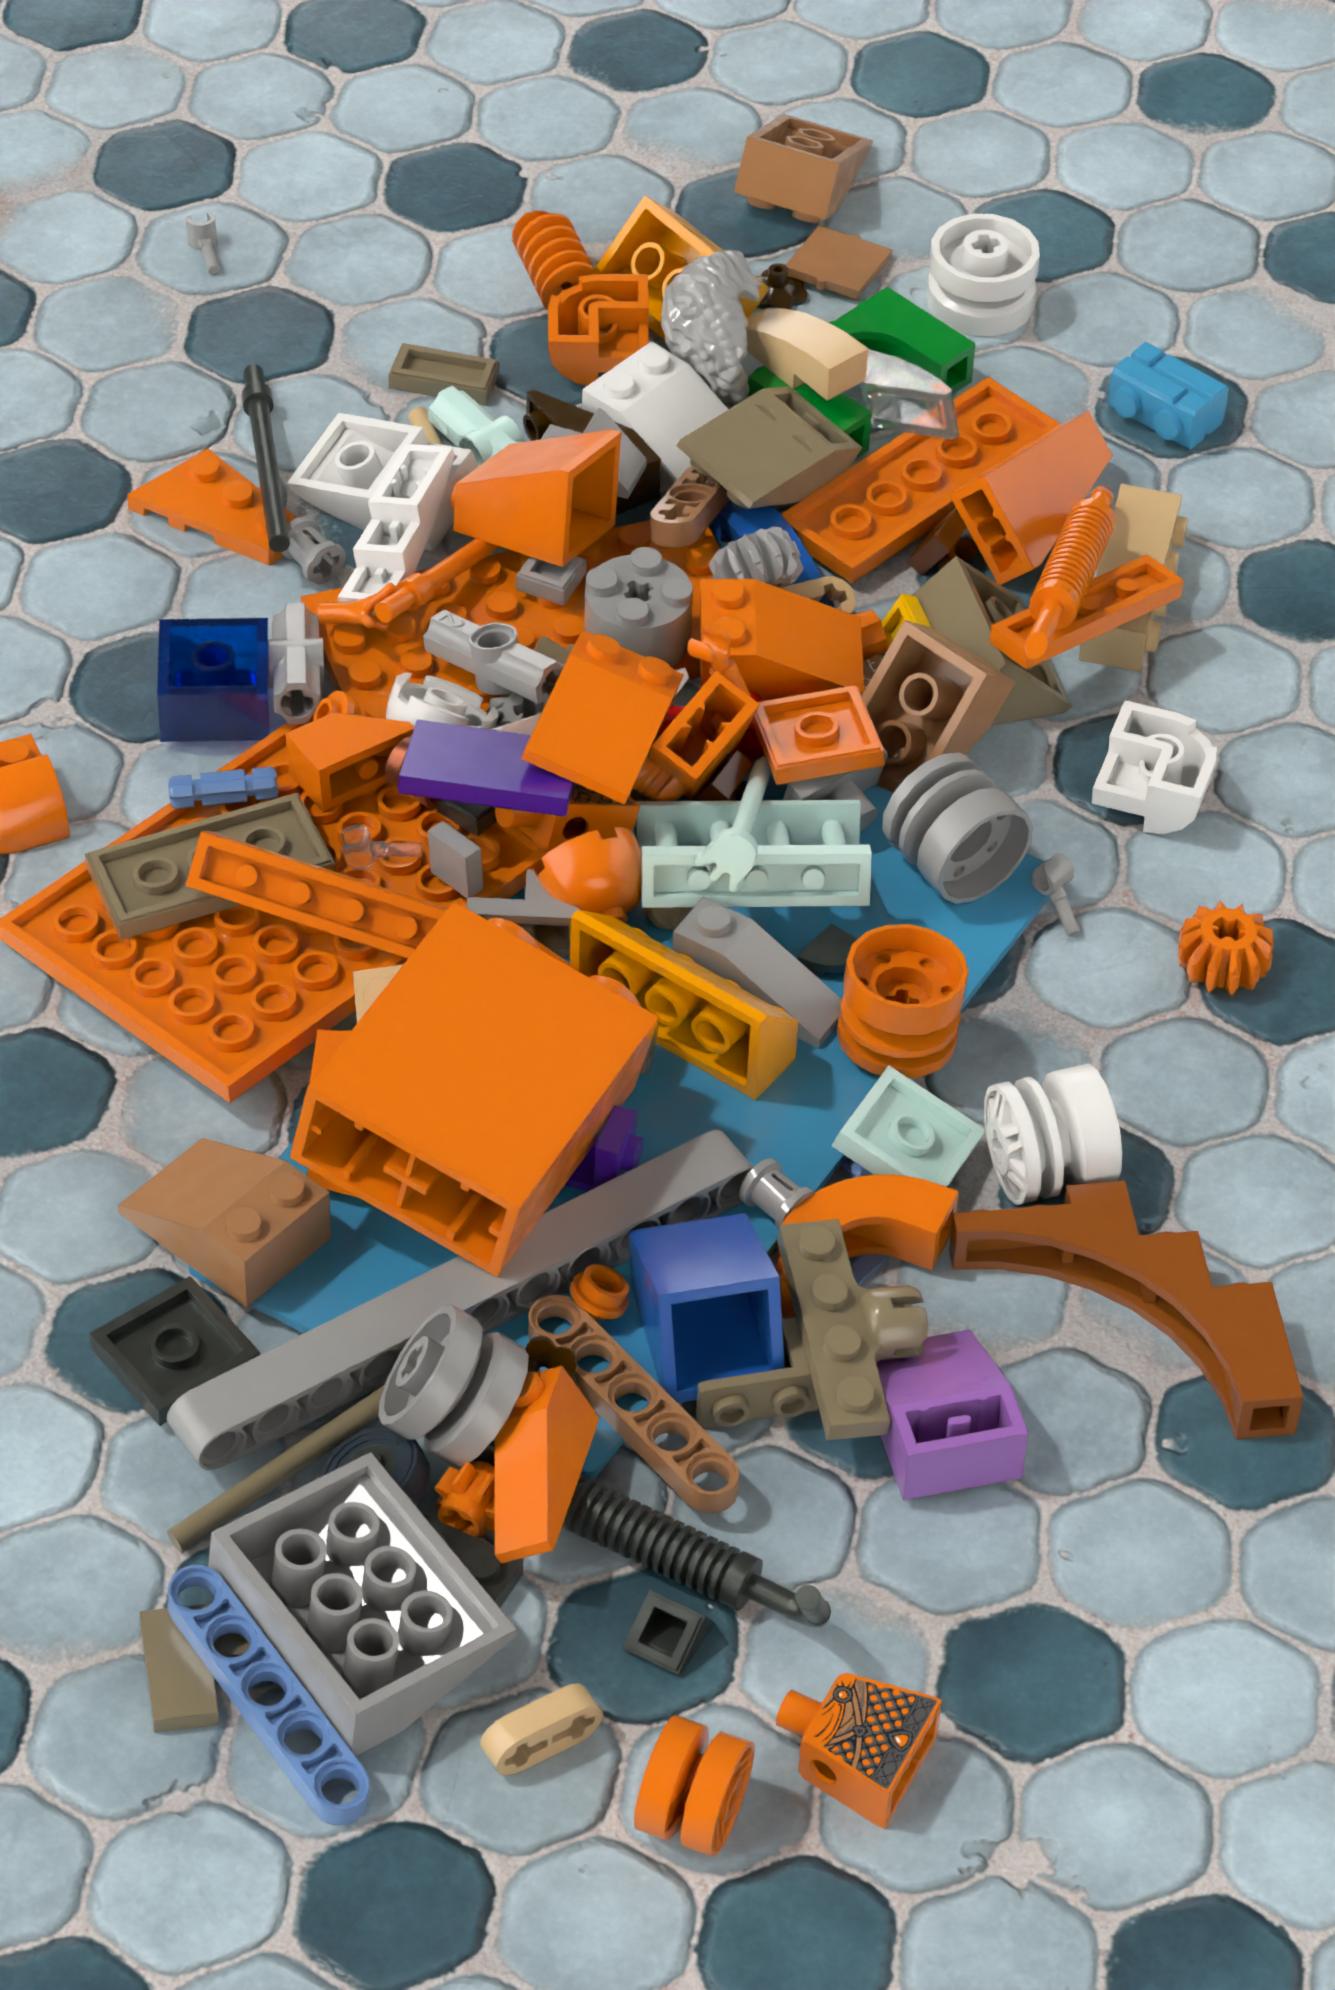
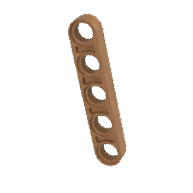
(642, 1426)

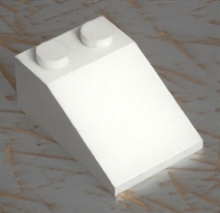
(658, 400)

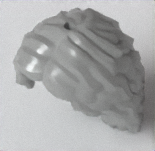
(707, 320)

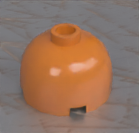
(595, 873)

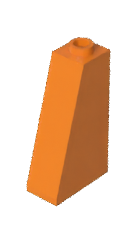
(1025, 498)

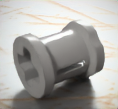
(313, 550)
(772, 1190)

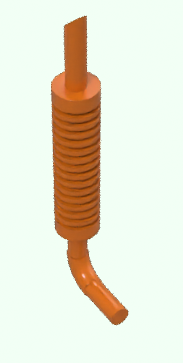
(1070, 568)

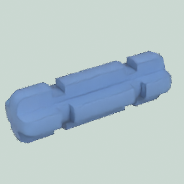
(223, 787)

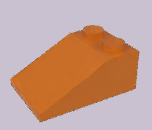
(782, 639)
(603, 716)

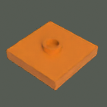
(817, 735)

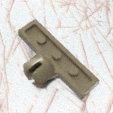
(847, 1328)

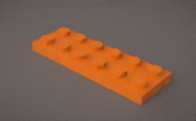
(907, 482)

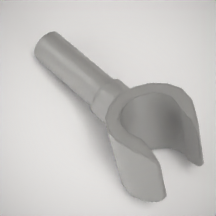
(204, 237)
(1048, 880)

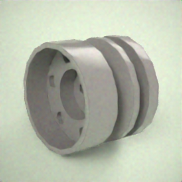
(957, 827)

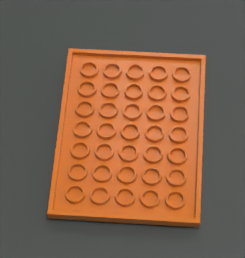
(240, 985)

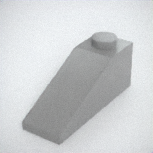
(760, 965)

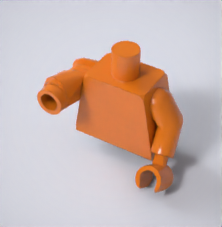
(705, 728)

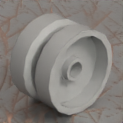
(453, 1385)

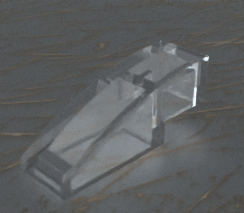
(906, 398)

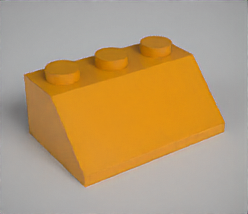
(660, 245)

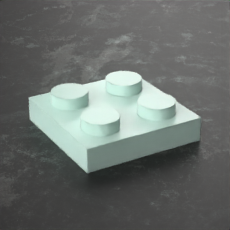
(907, 1132)

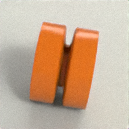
(694, 1785)

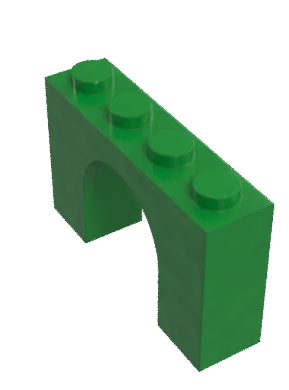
(894, 328)

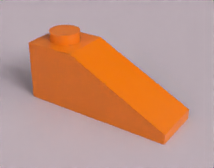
(539, 1463)

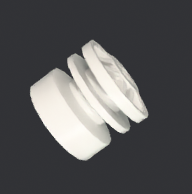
(1052, 1133)

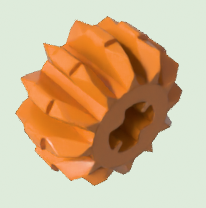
(1225, 948)

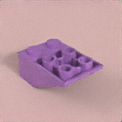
(951, 1418)

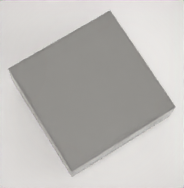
(550, 580)
(455, 859)

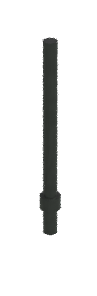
(258, 405)

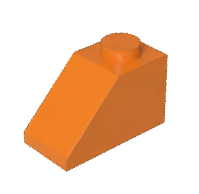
(342, 755)

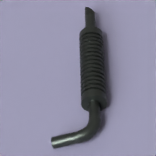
(682, 1552)

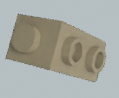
(760, 1394)

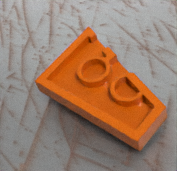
(212, 499)

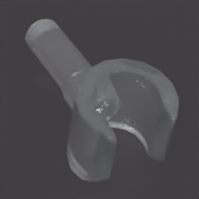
(362, 852)

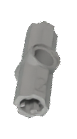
(493, 656)
(296, 663)

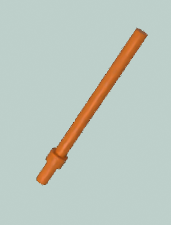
(419, 588)

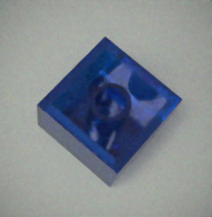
(213, 679)

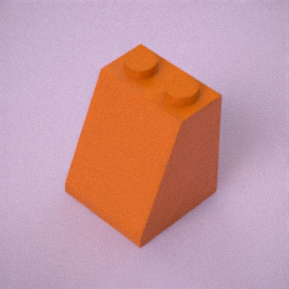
(543, 496)

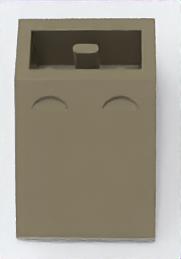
(770, 449)

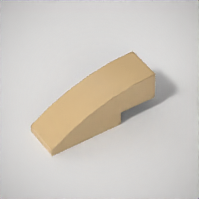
(806, 351)

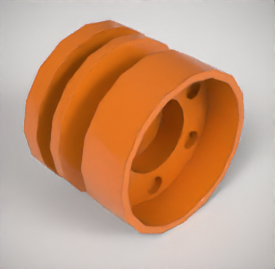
(902, 1000)

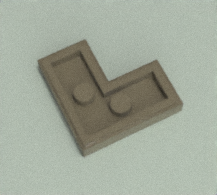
(177, 1679)

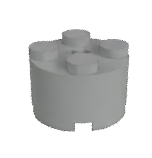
(641, 604)

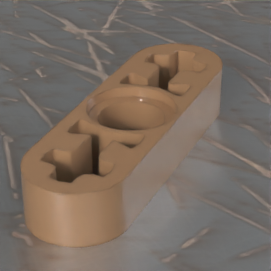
(687, 509)

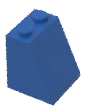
(706, 1301)

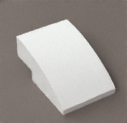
(352, 461)

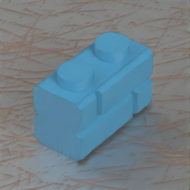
(1167, 396)

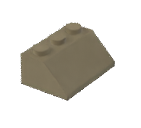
(964, 607)

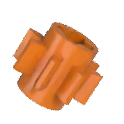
(468, 1498)

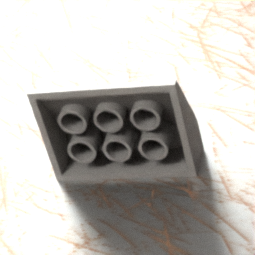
(360, 1599)

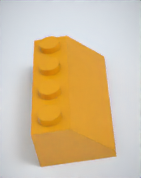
(699, 1013)

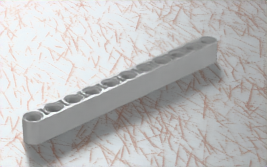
(361, 1346)

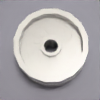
(983, 274)

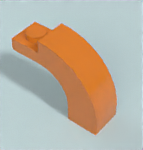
(880, 1217)

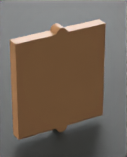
(838, 262)

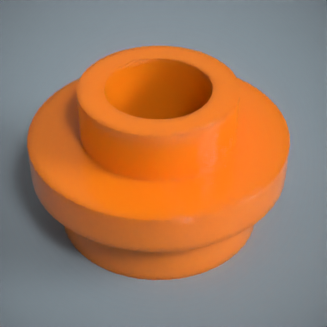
(600, 1292)

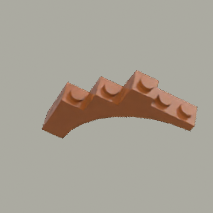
(1162, 1277)

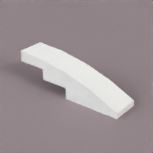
(401, 520)

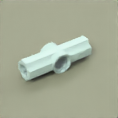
(472, 426)

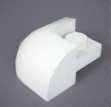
(1155, 767)

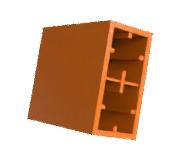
(474, 1086)

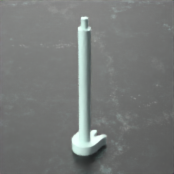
(735, 848)

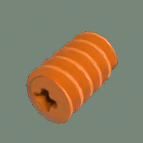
(550, 253)

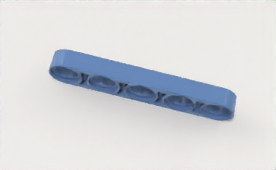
(272, 1722)

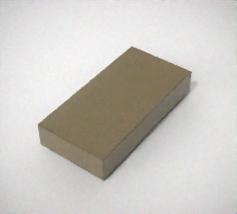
(433, 370)

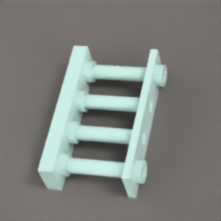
(803, 857)

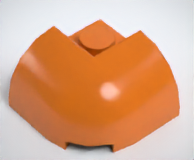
(597, 324)
(29, 797)

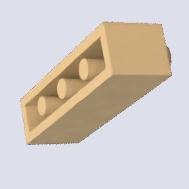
(1144, 525)

